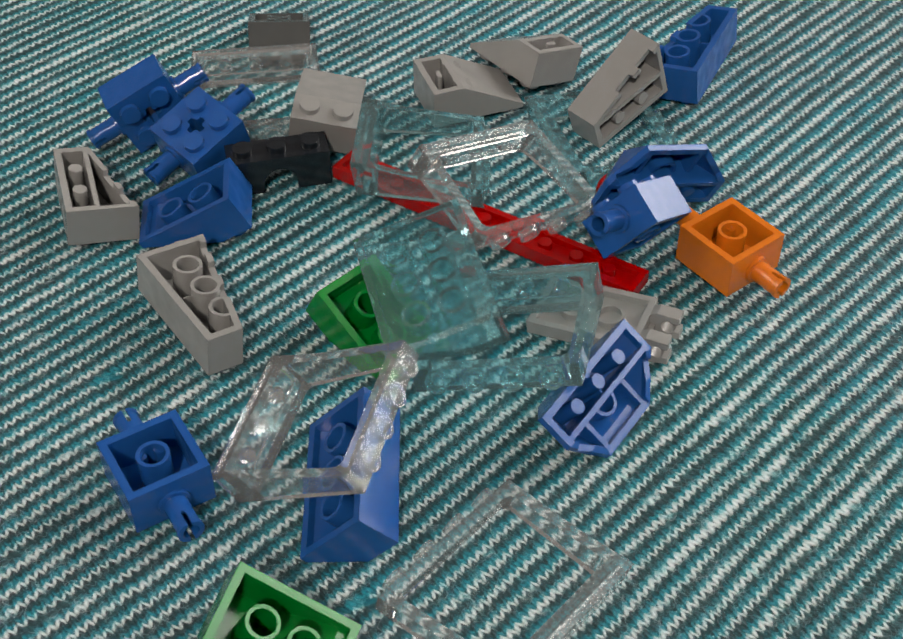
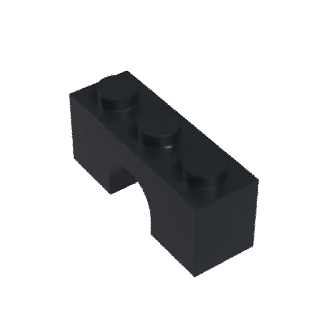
(302, 153)

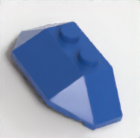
(688, 164)
(612, 398)

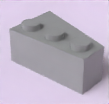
(619, 90)
(90, 201)

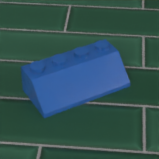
(354, 524)

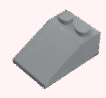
(329, 105)

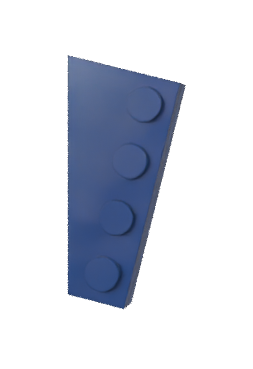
(698, 53)

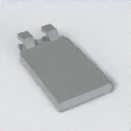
(652, 321)

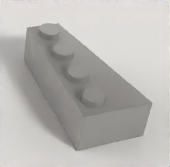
(192, 302)

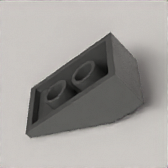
(278, 29)

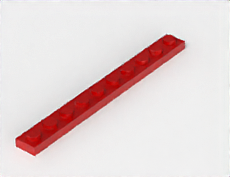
(544, 249)

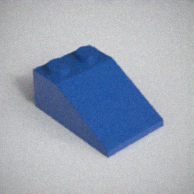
(207, 203)

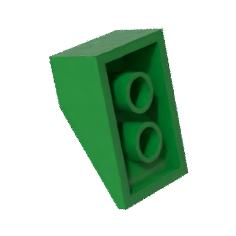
(346, 312)
(264, 608)

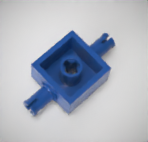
(140, 99)
(196, 132)
(636, 215)
(157, 472)

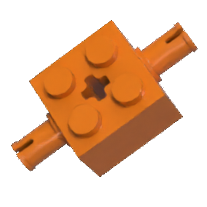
(732, 248)

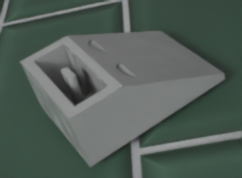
(533, 59)
(462, 86)

